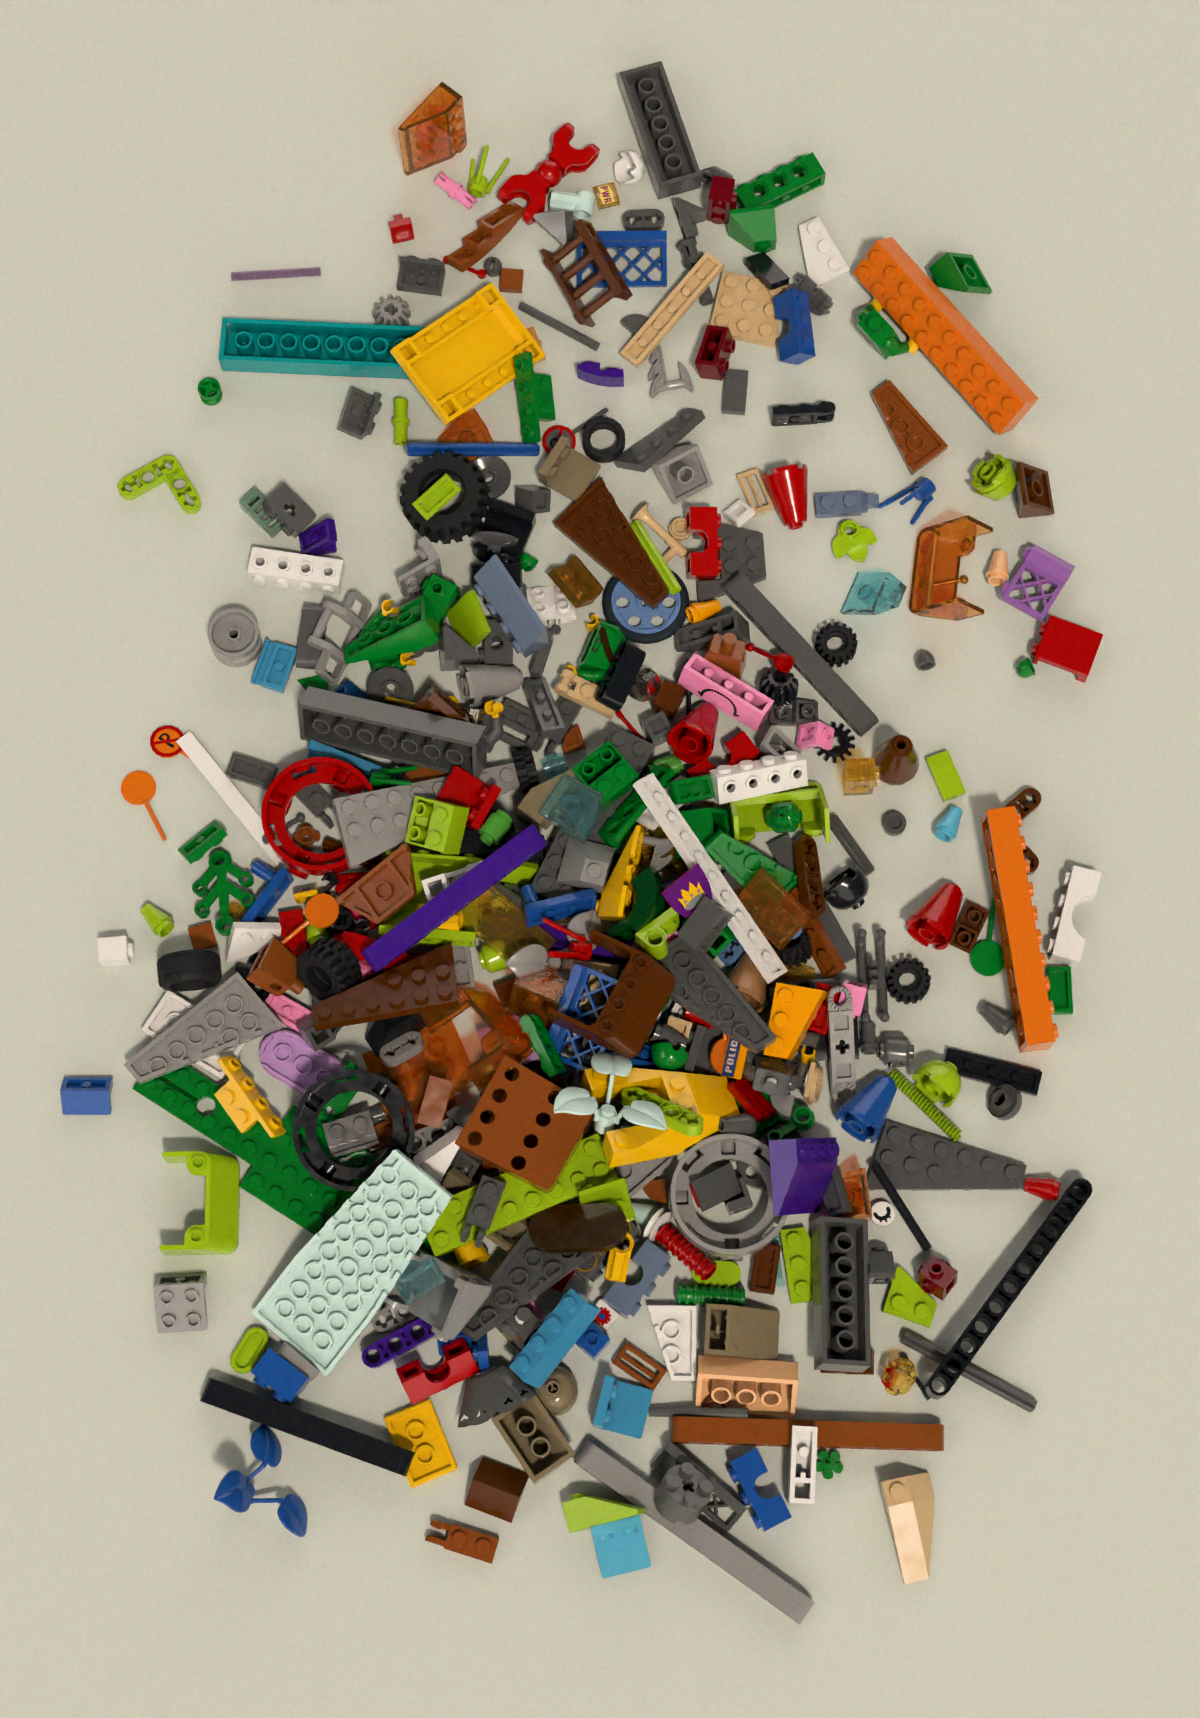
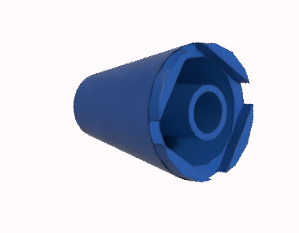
(867, 1110)

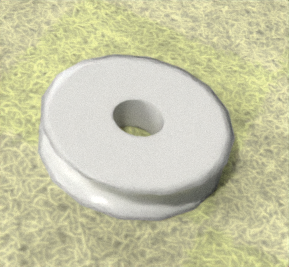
(655, 1223)

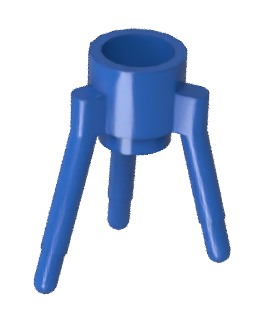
(920, 490)

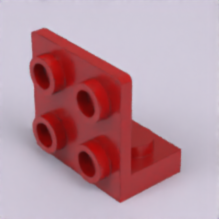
(469, 792)

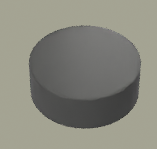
(894, 823)

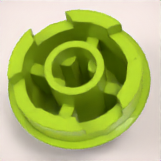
(994, 478)

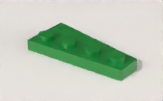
(745, 861)

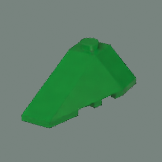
(405, 633)

